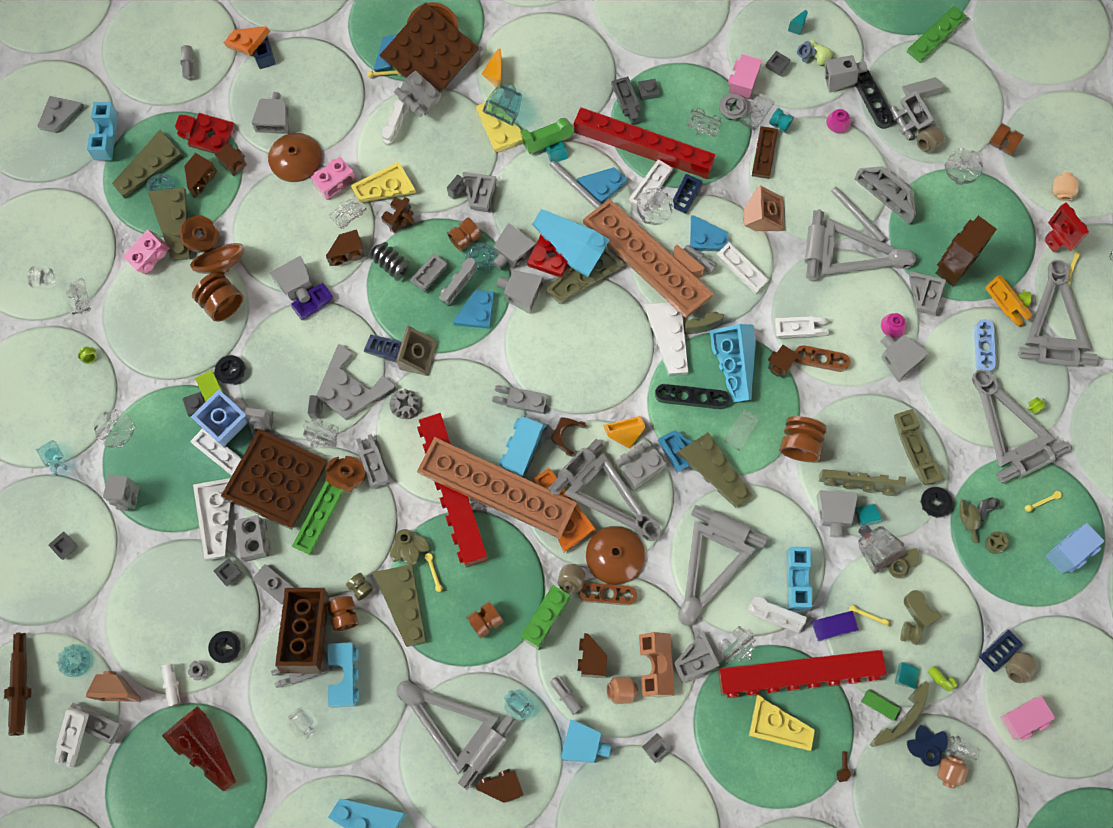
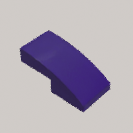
(319, 297)
(835, 625)

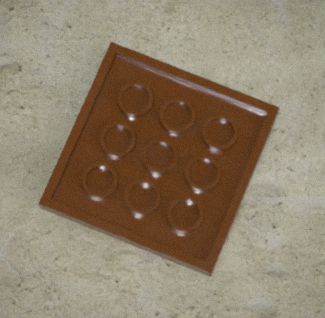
(430, 48)
(274, 479)

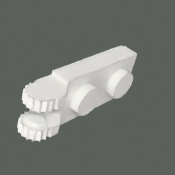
(394, 122)
(800, 327)
(776, 615)
(71, 736)

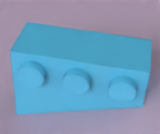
(522, 445)
(360, 815)

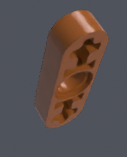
(814, 363)
(622, 600)

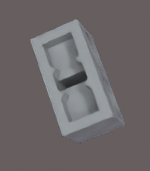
(121, 492)
(247, 540)

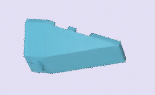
(574, 241)
(736, 355)

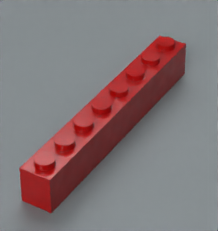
(644, 143)
(458, 506)
(802, 672)

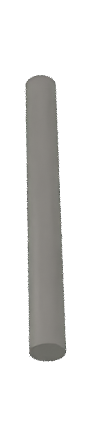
(581, 190)
(858, 214)

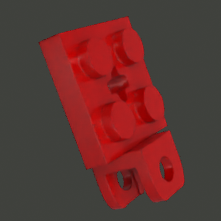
(196, 131)
(1067, 229)
(539, 258)

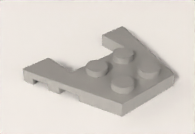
(343, 392)

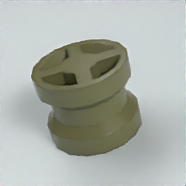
(999, 539)
(911, 633)

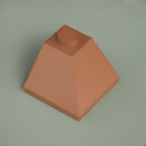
(764, 211)
(111, 688)

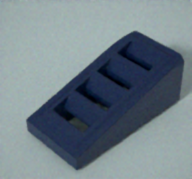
(264, 54)
(687, 179)
(385, 341)
(1005, 656)

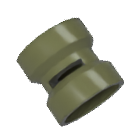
(359, 586)

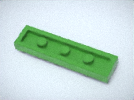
(936, 34)
(317, 518)

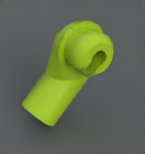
(938, 677)

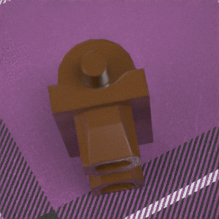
(401, 216)

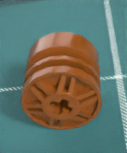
(217, 296)
(803, 439)

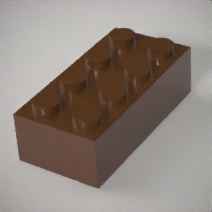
(965, 250)
(302, 630)

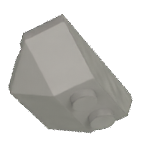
(889, 190)

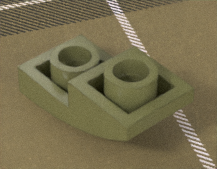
(710, 321)

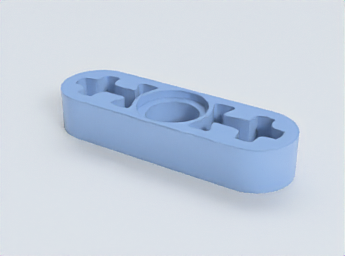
(989, 339)

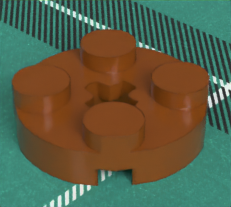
(207, 229)
(342, 481)

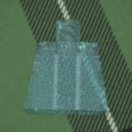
(503, 103)

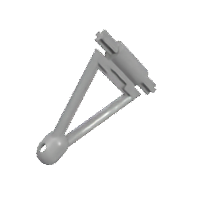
(821, 245)
(1052, 349)
(1026, 457)
(580, 472)
(727, 533)
(480, 749)

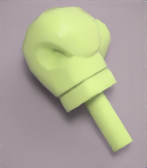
(822, 53)

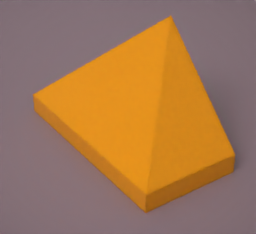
(493, 70)
(625, 431)

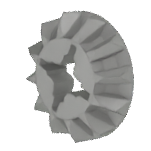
(728, 101)
(405, 412)

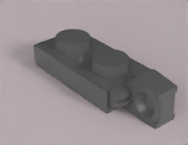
(626, 98)

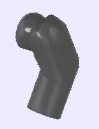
(987, 505)

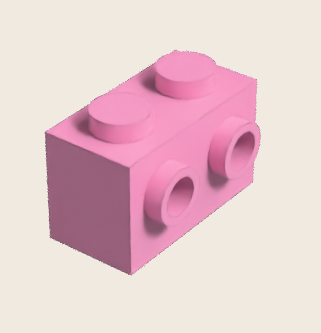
(745, 75)
(333, 178)
(146, 252)
(1027, 718)

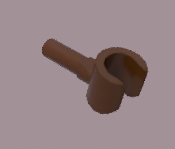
(844, 775)

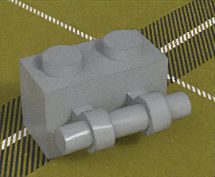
(418, 94)
(917, 113)
(644, 468)

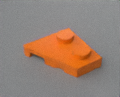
(246, 39)

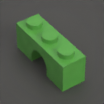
(544, 617)

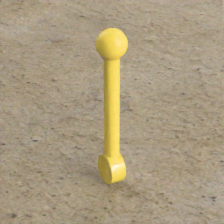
(370, 74)
(1075, 257)
(1056, 495)
(429, 558)
(853, 608)

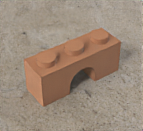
(658, 649)

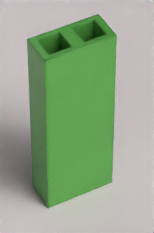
(880, 705)

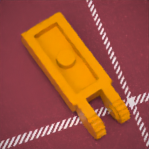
(1008, 300)

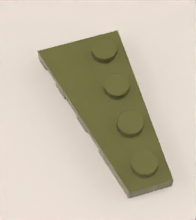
(150, 161)
(171, 213)
(575, 282)
(715, 468)
(863, 481)
(402, 599)

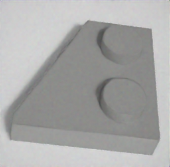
(57, 113)
(479, 190)
(926, 292)
(696, 660)

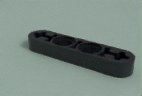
(876, 96)
(692, 393)

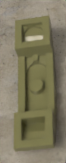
(916, 448)
(918, 697)

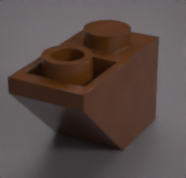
(198, 174)
(345, 248)
(593, 660)
(503, 788)

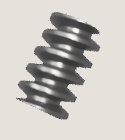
(389, 260)

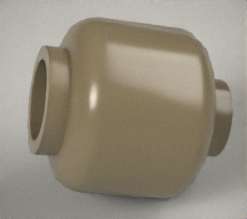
(930, 139)
(571, 578)
(1021, 667)

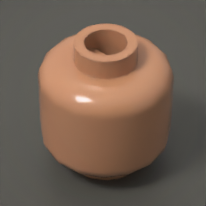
(622, 690)
(952, 771)

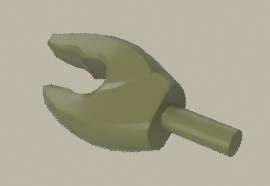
(970, 518)

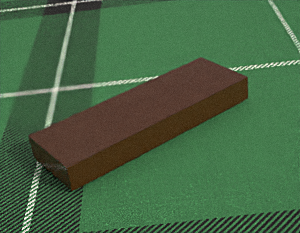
(764, 152)

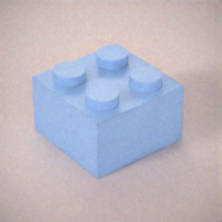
(220, 418)
(1075, 549)

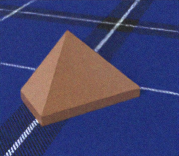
(688, 261)

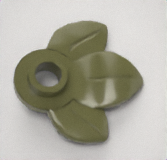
(408, 549)
(905, 562)

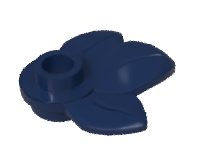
(927, 742)

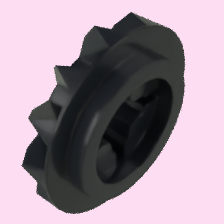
(224, 364)
(942, 496)
(220, 639)

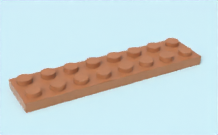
(648, 258)
(496, 487)

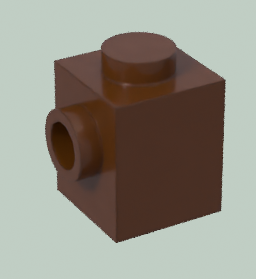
(231, 159)
(782, 361)

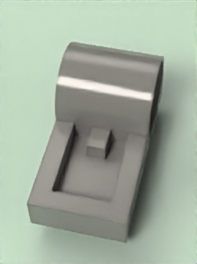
(259, 419)

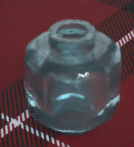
(518, 704)

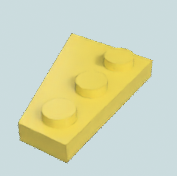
(499, 133)
(384, 184)
(779, 727)

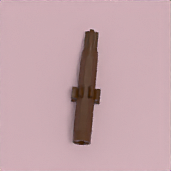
(18, 690)

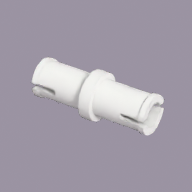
(170, 685)

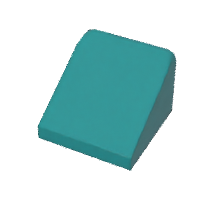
(796, 24)
(557, 152)
(868, 515)
(907, 675)

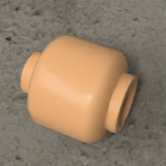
(1065, 186)

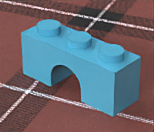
(105, 120)
(798, 579)
(345, 692)

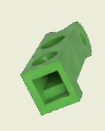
(547, 135)

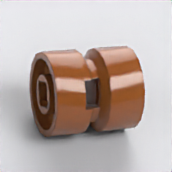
(1002, 133)
(464, 234)
(343, 613)
(485, 619)

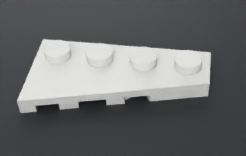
(669, 336)
(213, 517)

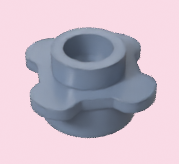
(802, 51)

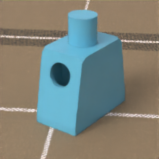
(583, 744)

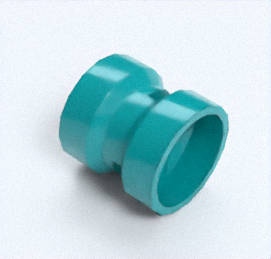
(781, 119)

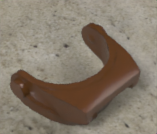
(557, 435)

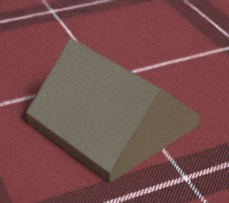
(416, 352)

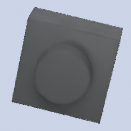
(777, 63)
(648, 89)
(456, 187)
(193, 403)
(315, 406)
(63, 545)
(227, 572)
(656, 748)

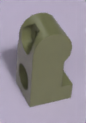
(919, 610)

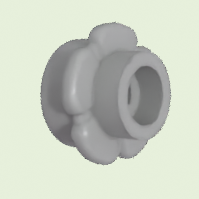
(203, 670)

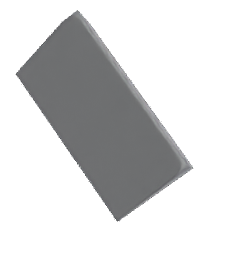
(925, 88)

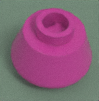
(838, 121)
(894, 325)

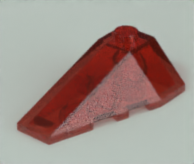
(198, 742)

